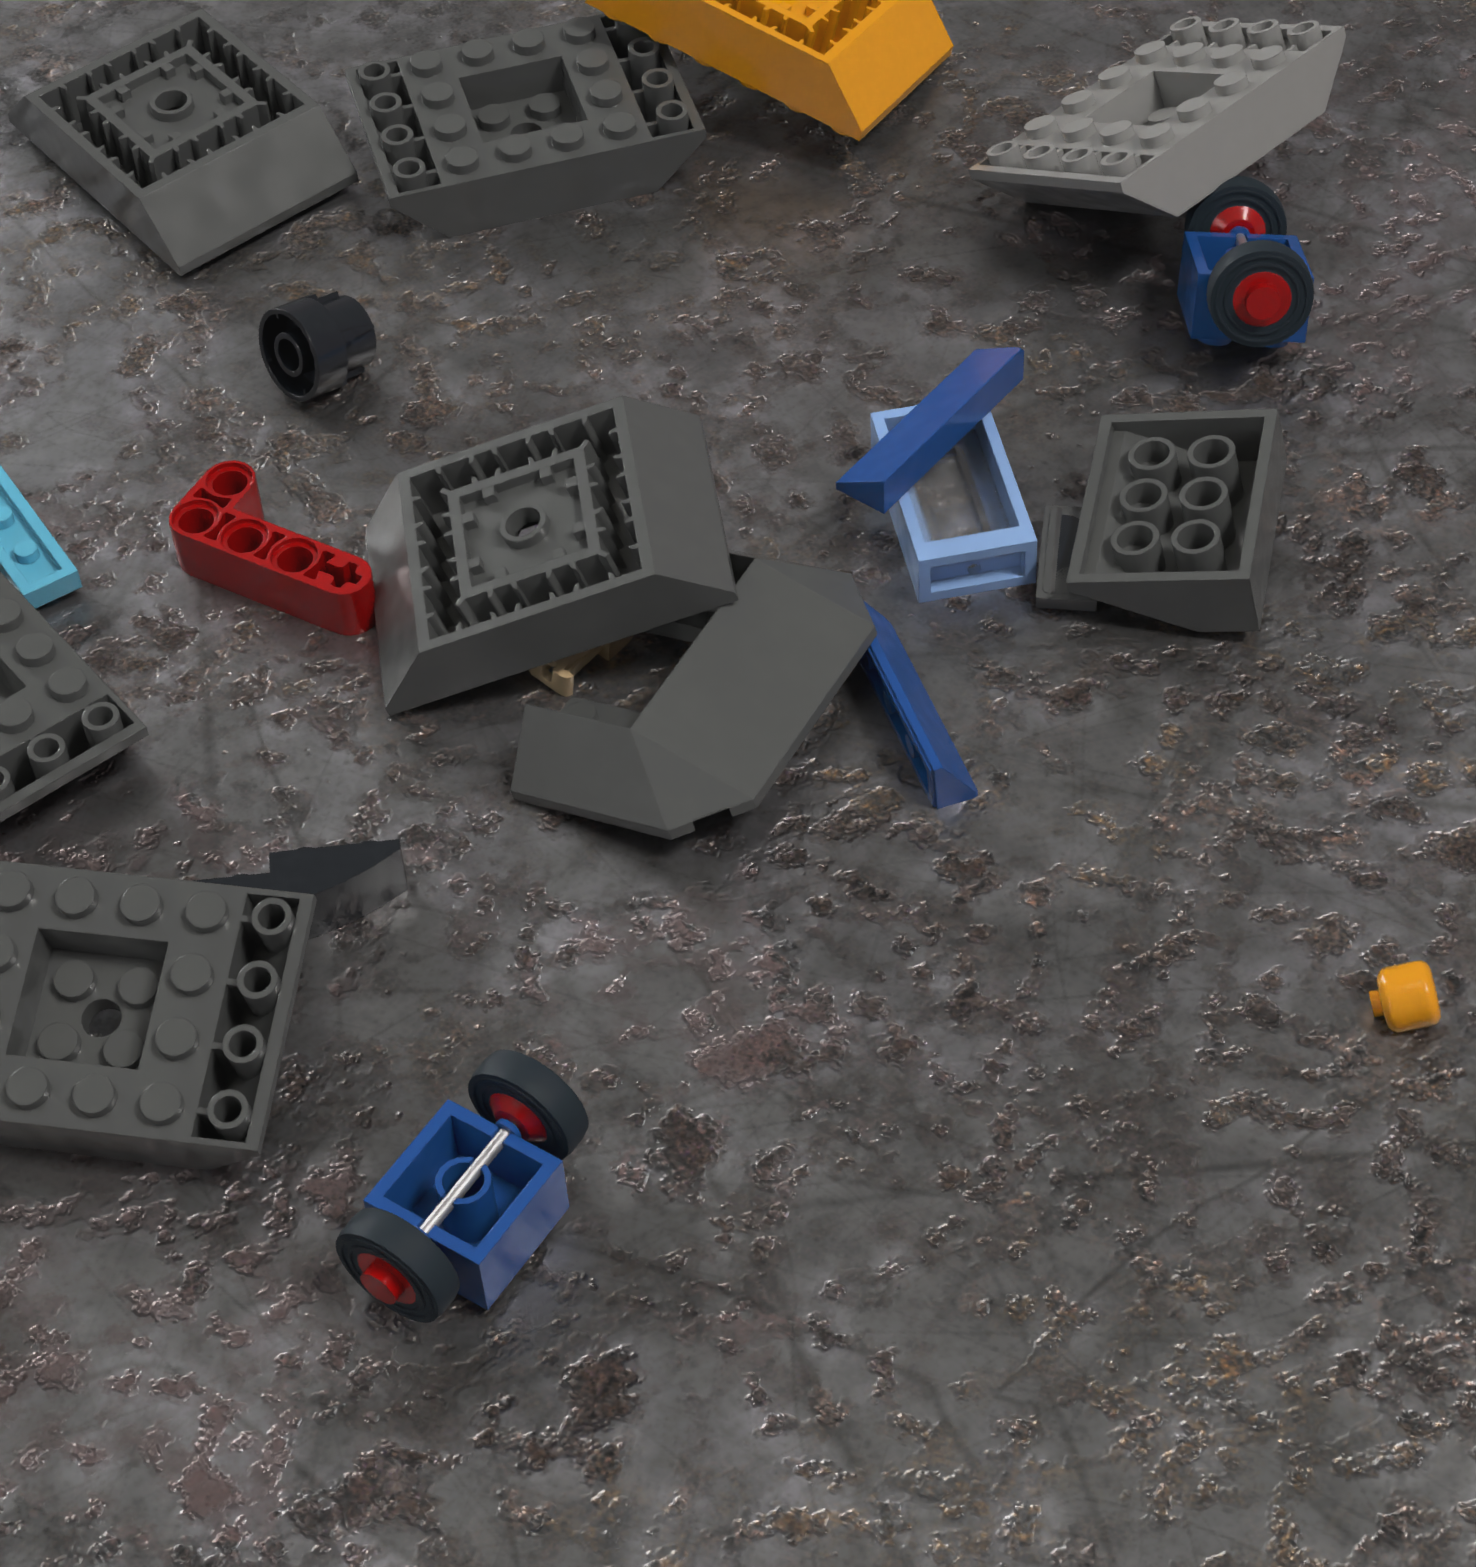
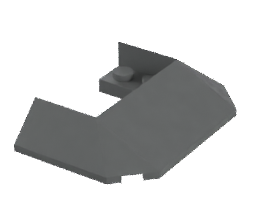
(718, 720)

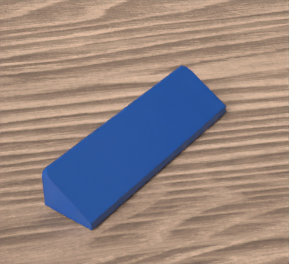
(933, 427)
(915, 718)

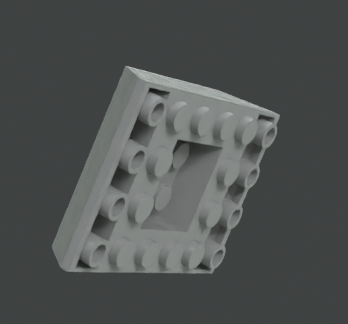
(1172, 118)

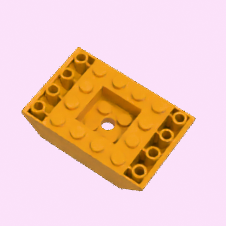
(819, 57)

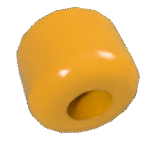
(1406, 997)

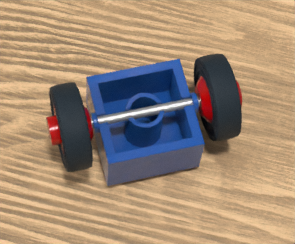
(1242, 270)
(469, 1193)

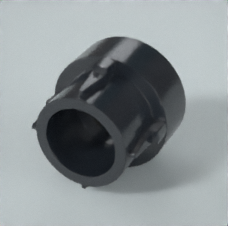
(316, 344)

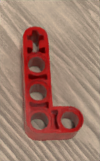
(228, 543)

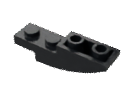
(344, 879)

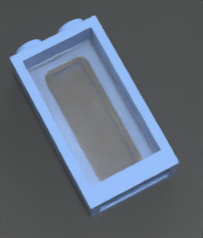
(964, 518)

